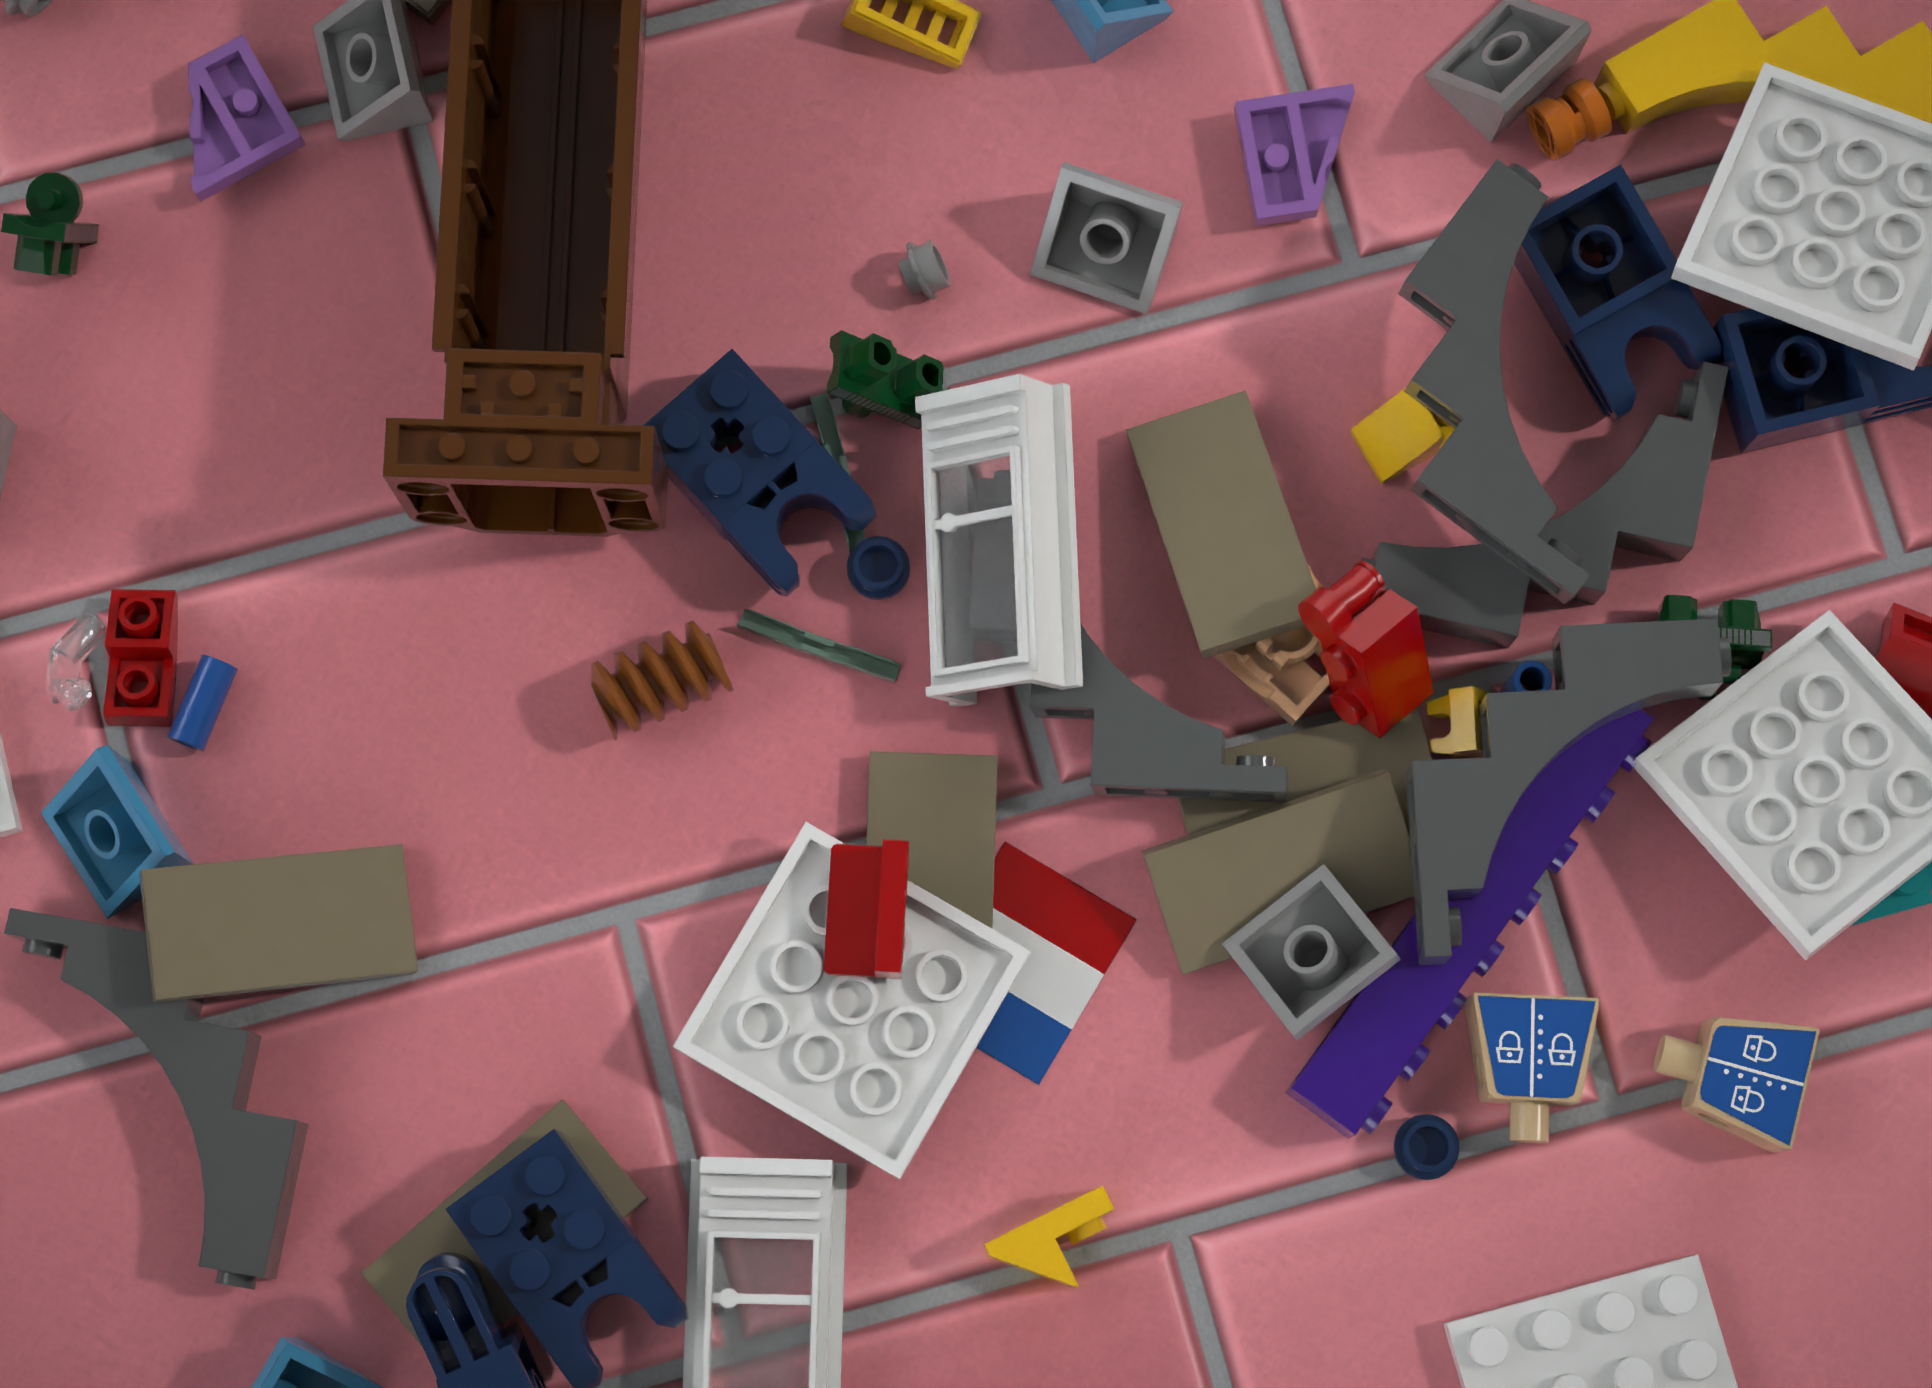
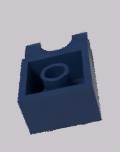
(1619, 300)
(1835, 390)
(764, 481)
(583, 1263)
(465, 1331)

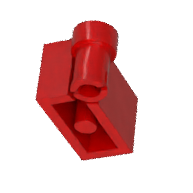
(1369, 649)

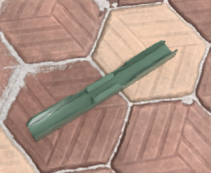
(832, 443)
(819, 646)

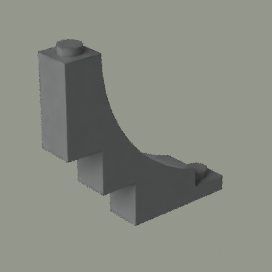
(1480, 470)
(1642, 508)
(1150, 747)
(1464, 803)
(244, 1156)

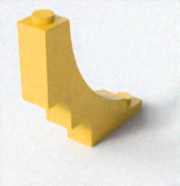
(1719, 55)

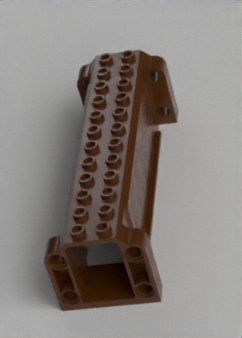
(536, 280)

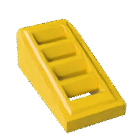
(903, 35)

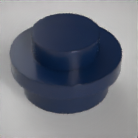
(878, 568)
(1426, 1147)

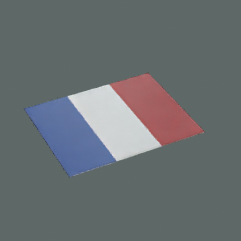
(1071, 948)

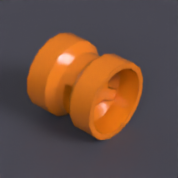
(1569, 119)

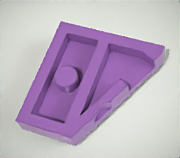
(235, 118)
(1290, 149)

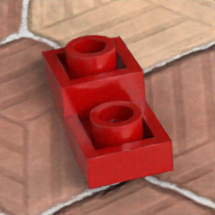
(142, 657)

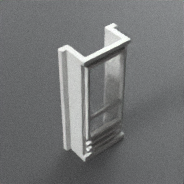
(1000, 538)
(765, 1273)

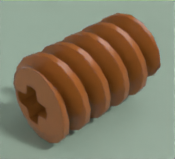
(658, 678)

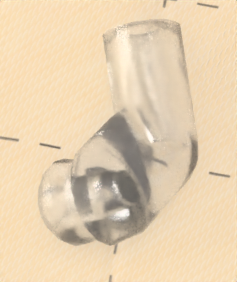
(65, 663)

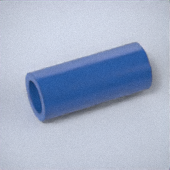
(1532, 675)
(202, 703)

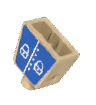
(1530, 1055)
(1743, 1077)

